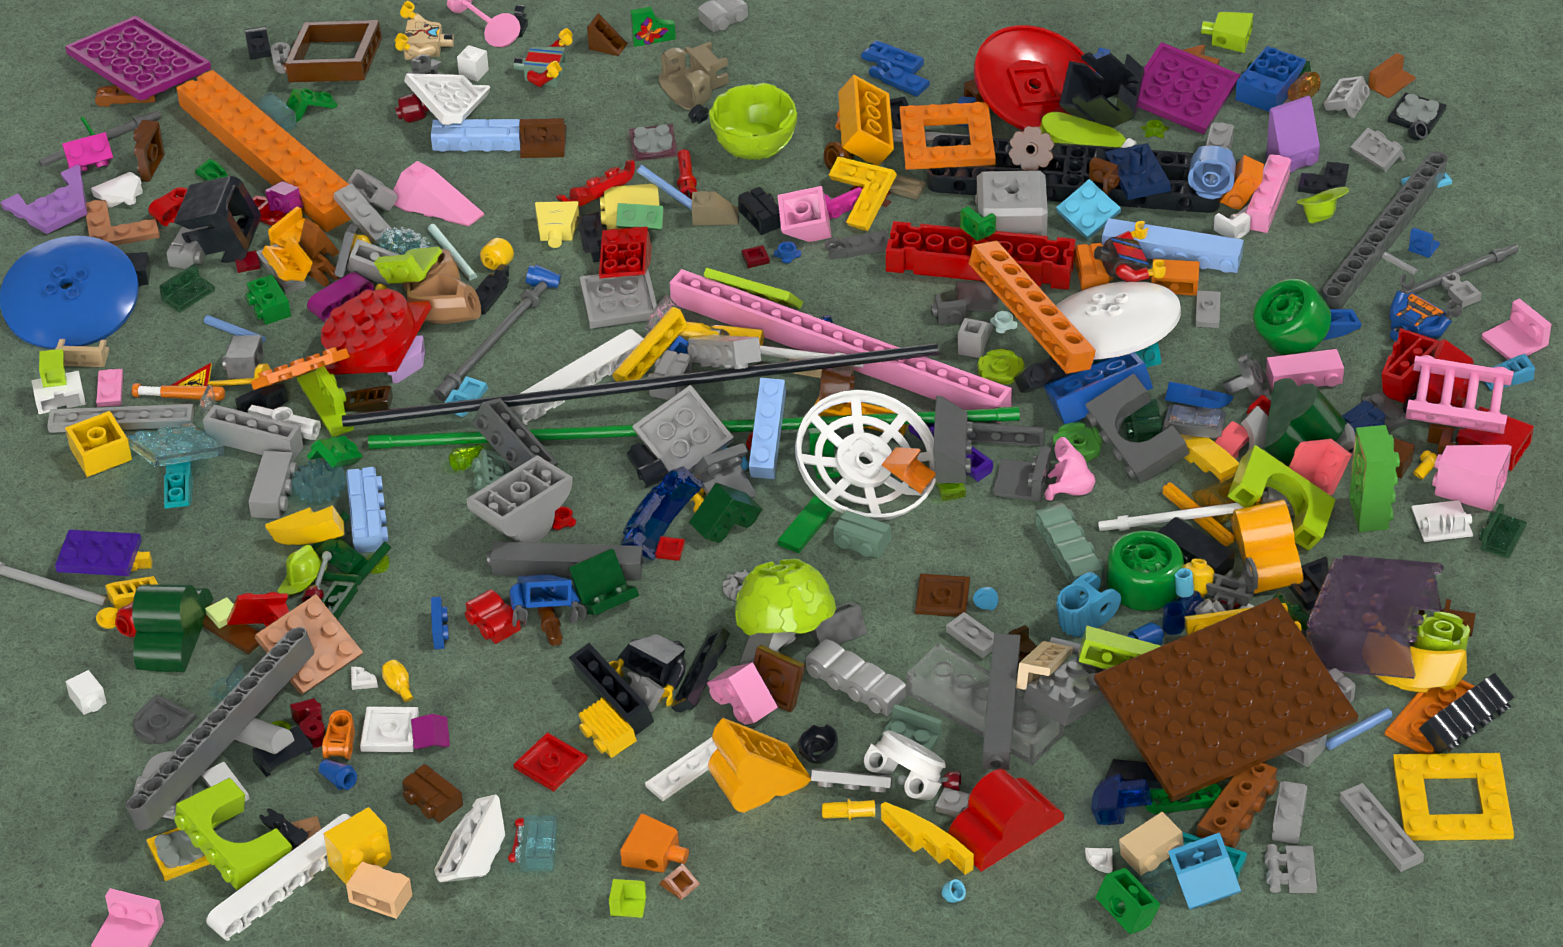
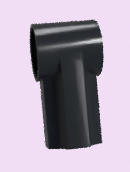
(647, 467)

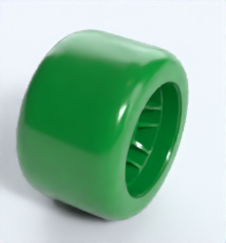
(1292, 317)
(1144, 569)

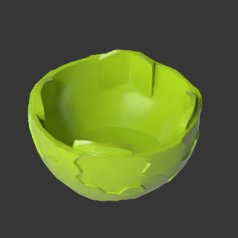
(753, 120)
(783, 599)

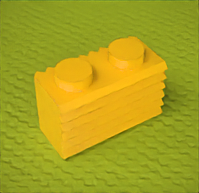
(606, 727)

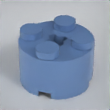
(1212, 171)

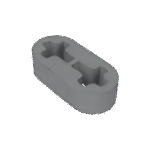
(278, 58)

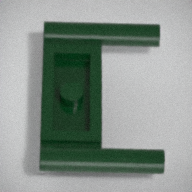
(346, 558)
(340, 592)

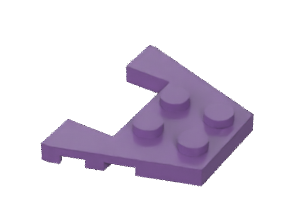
(54, 209)

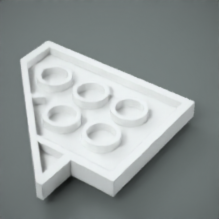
(447, 96)

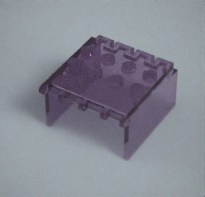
(1369, 612)

